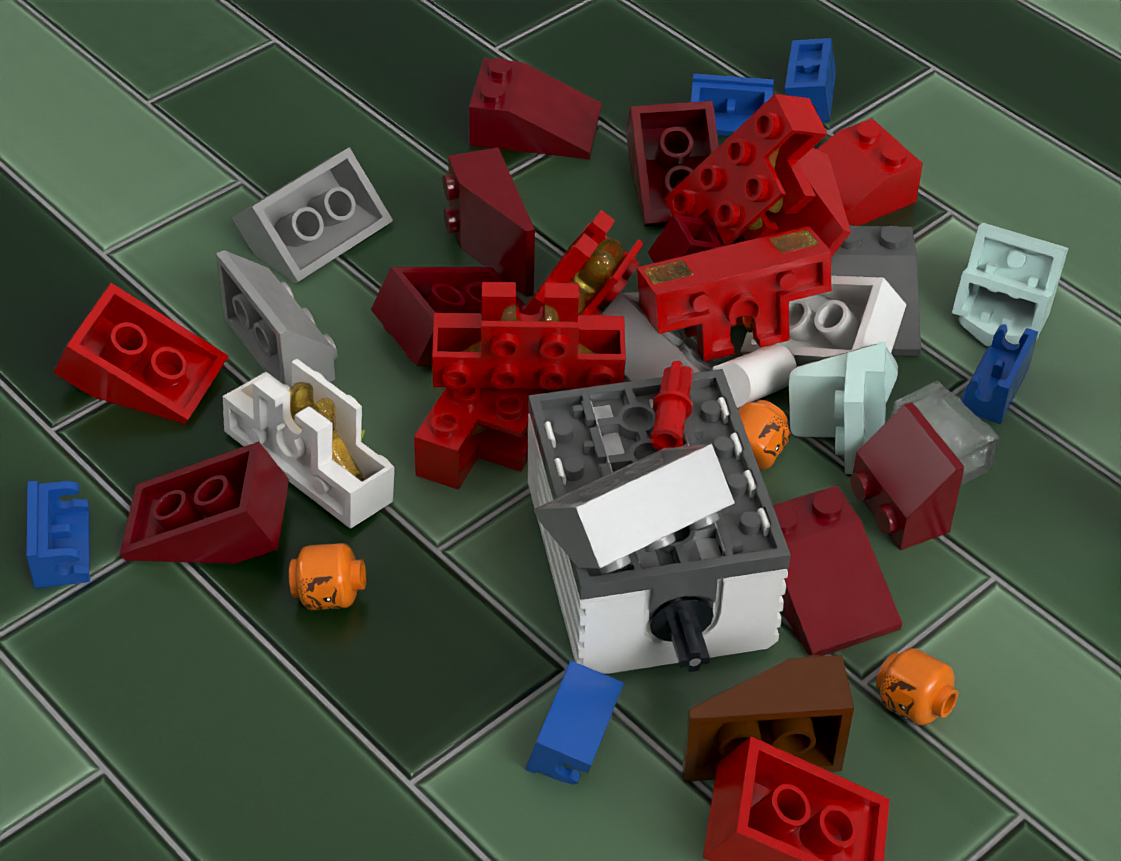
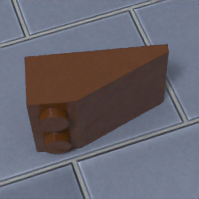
(792, 706)

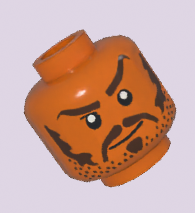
(766, 431)
(326, 576)
(917, 686)

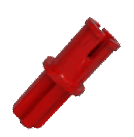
(672, 406)

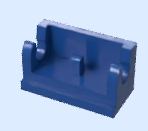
(812, 73)
(732, 98)
(999, 375)
(57, 535)
(575, 724)

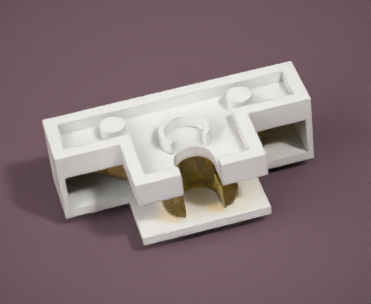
(314, 440)

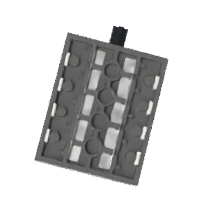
(684, 602)

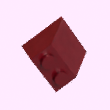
(908, 479)

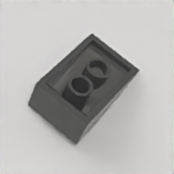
(891, 255)

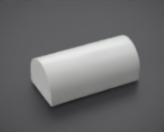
(758, 373)

